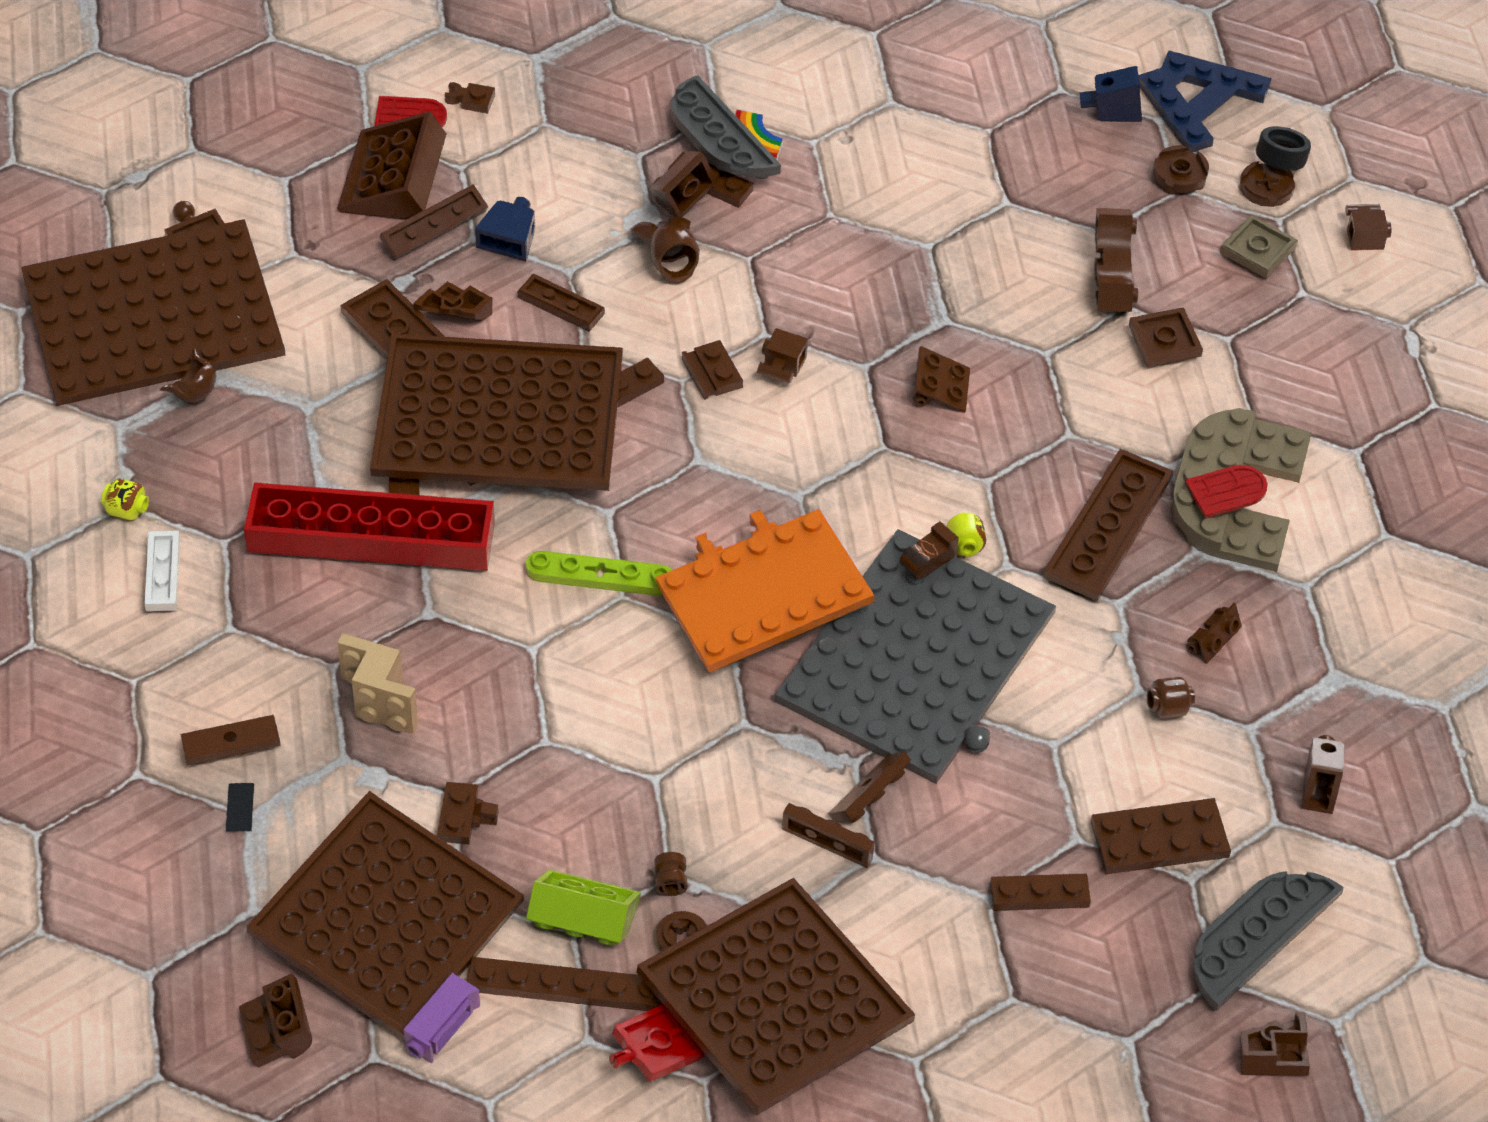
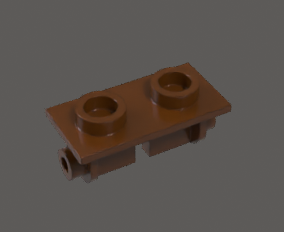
(1221, 628)

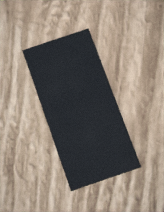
(240, 807)

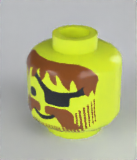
(124, 499)
(970, 533)

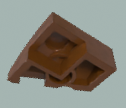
(456, 301)
(1276, 1048)

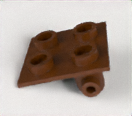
(940, 380)

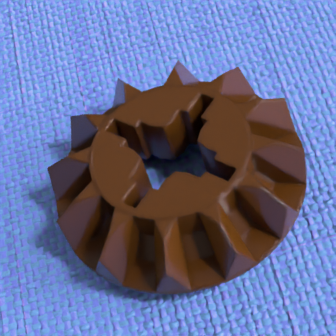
(677, 923)

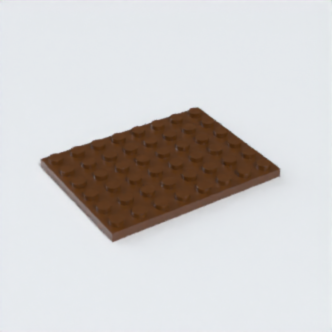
(143, 306)
(498, 412)

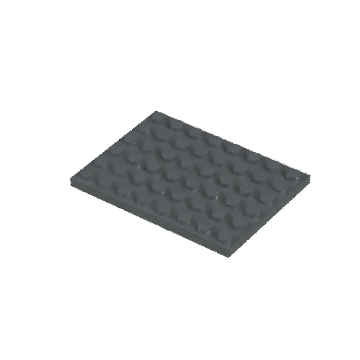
(916, 659)

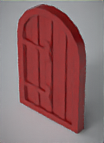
(395, 108)
(1227, 489)

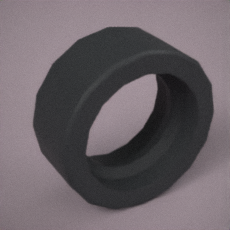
(1283, 148)

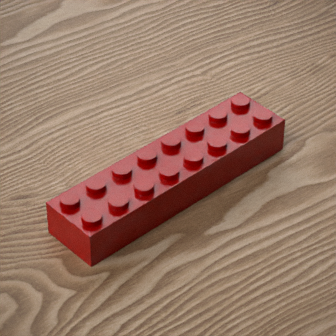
(370, 526)

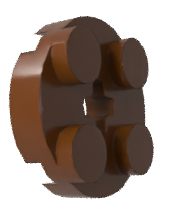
(1180, 181)

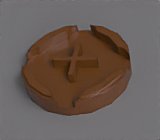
(1266, 184)

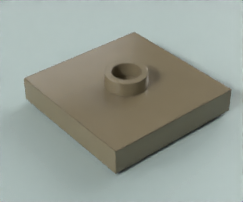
(1258, 246)

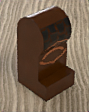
(930, 551)

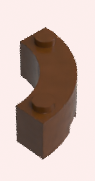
(1114, 266)

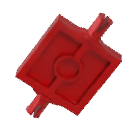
(654, 1044)

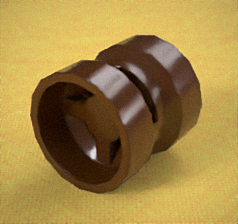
(671, 876)

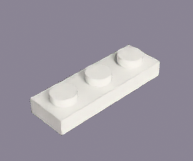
(162, 571)

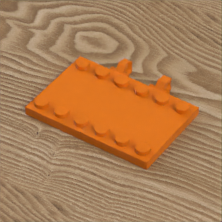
(763, 588)

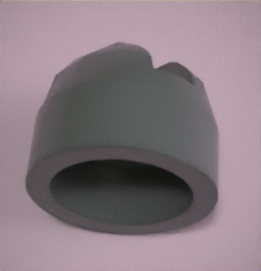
(977, 738)

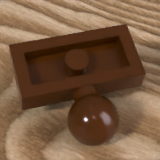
(185, 212)

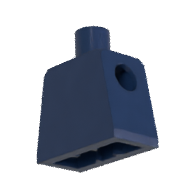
(1115, 96)
(507, 229)

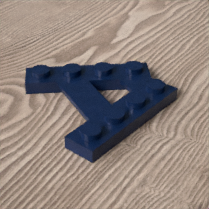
(1219, 83)

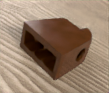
(1327, 760)

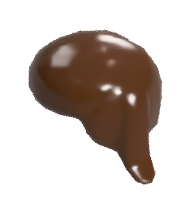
(196, 383)

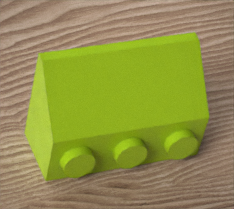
(582, 906)

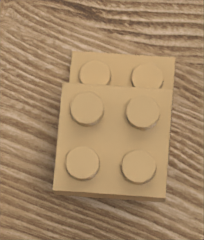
(377, 683)

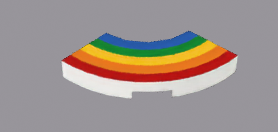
(755, 125)

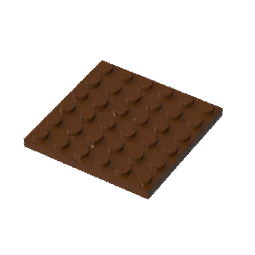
(385, 913)
(775, 995)

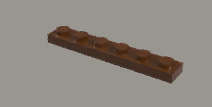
(561, 984)

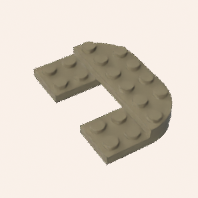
(1228, 441)

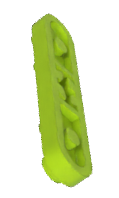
(583, 571)

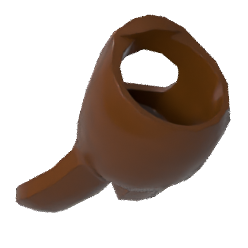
(670, 244)

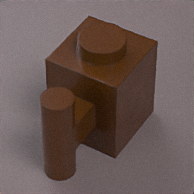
(1367, 227)
(783, 355)

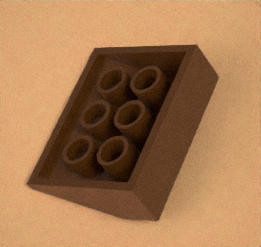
(393, 168)

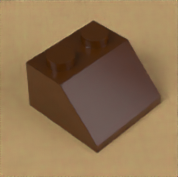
(684, 183)

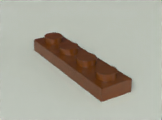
(433, 222)

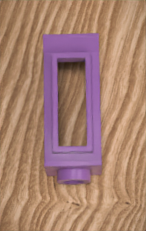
(441, 1017)

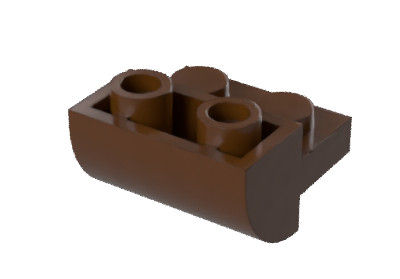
(276, 1022)

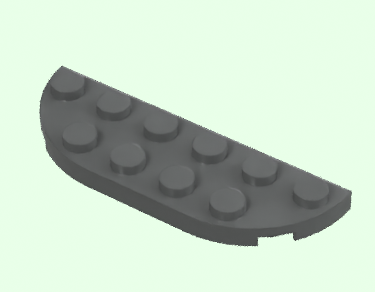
(719, 132)
(1257, 930)

